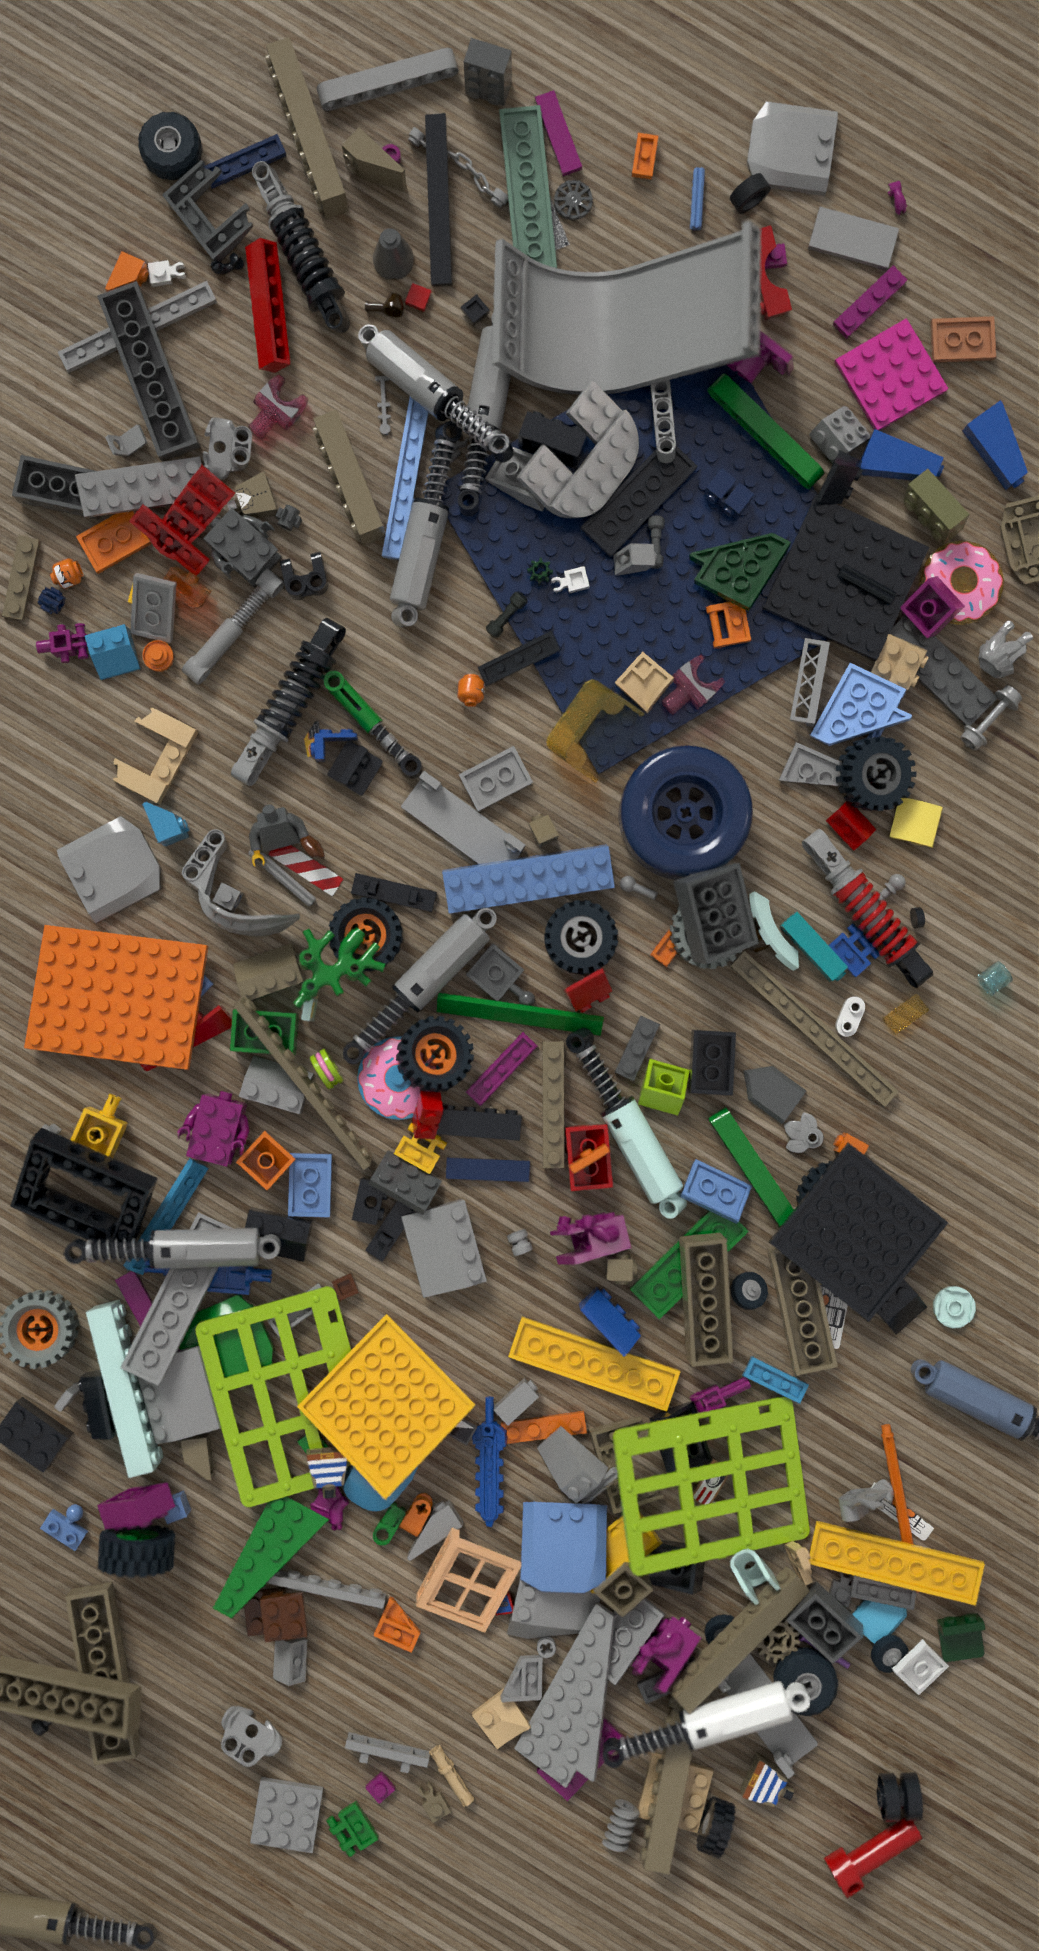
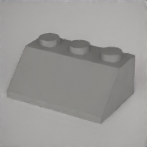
(272, 1086)

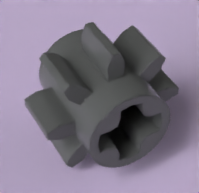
(288, 517)

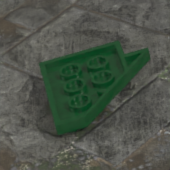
(740, 568)

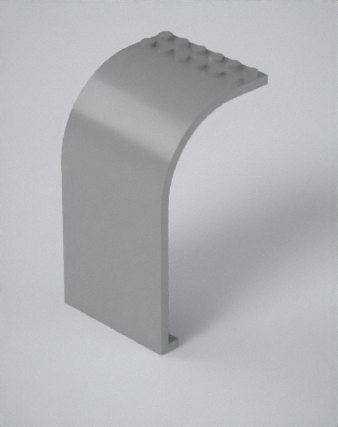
(629, 322)

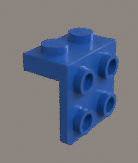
(318, 747)

